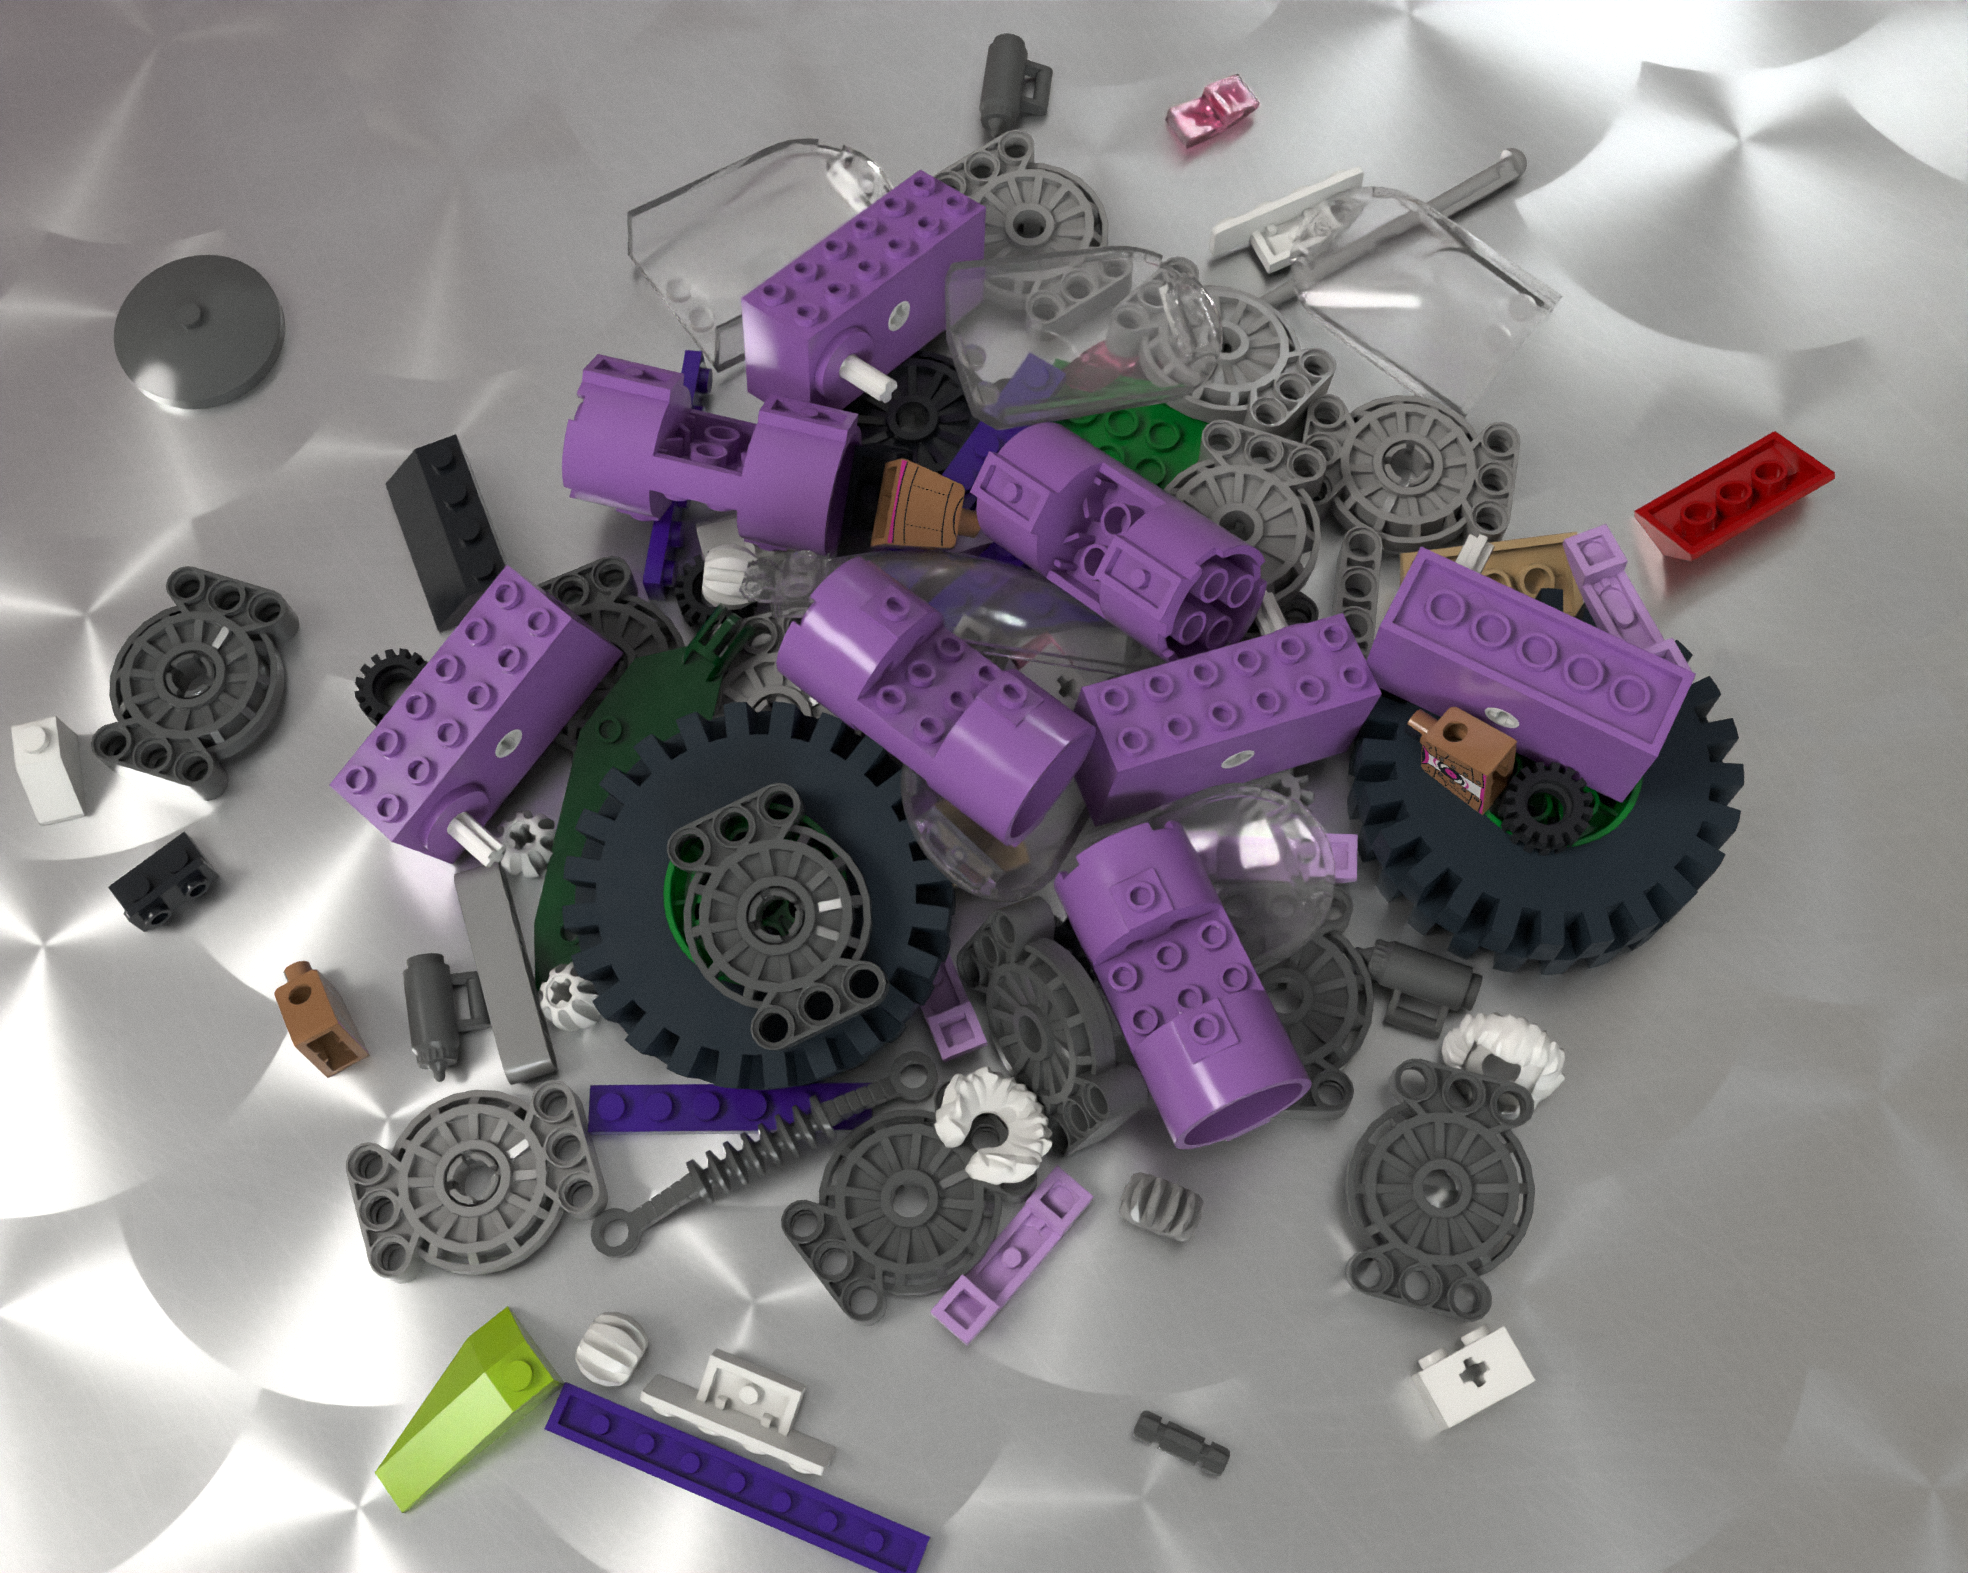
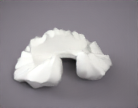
(1515, 1043)
(1016, 1110)

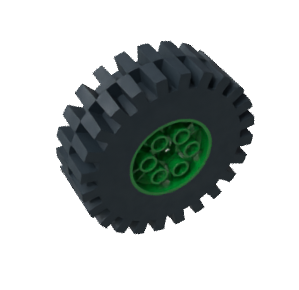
(635, 897)
(1592, 899)

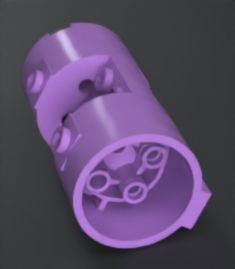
(644, 446)
(1119, 543)
(933, 701)
(1181, 985)

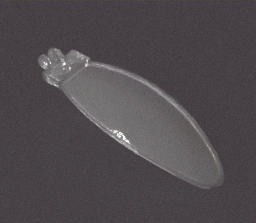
(982, 600)

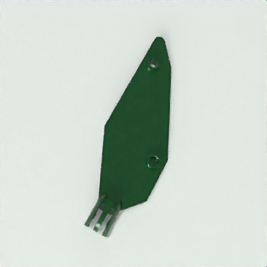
(641, 703)

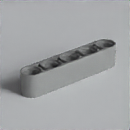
(1361, 574)
(505, 973)

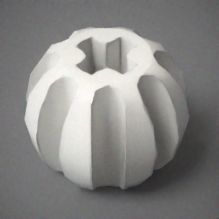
(724, 575)
(522, 833)
(569, 999)
(611, 1349)

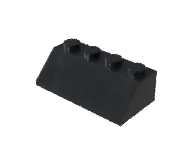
(446, 529)

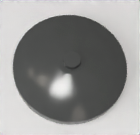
(199, 332)

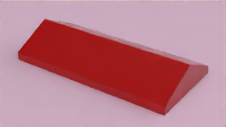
(1731, 497)

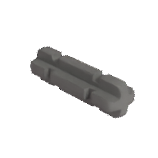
(1181, 1443)

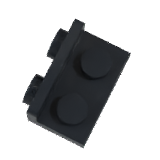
(164, 883)

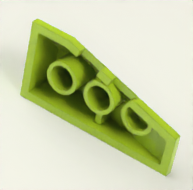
(477, 1399)

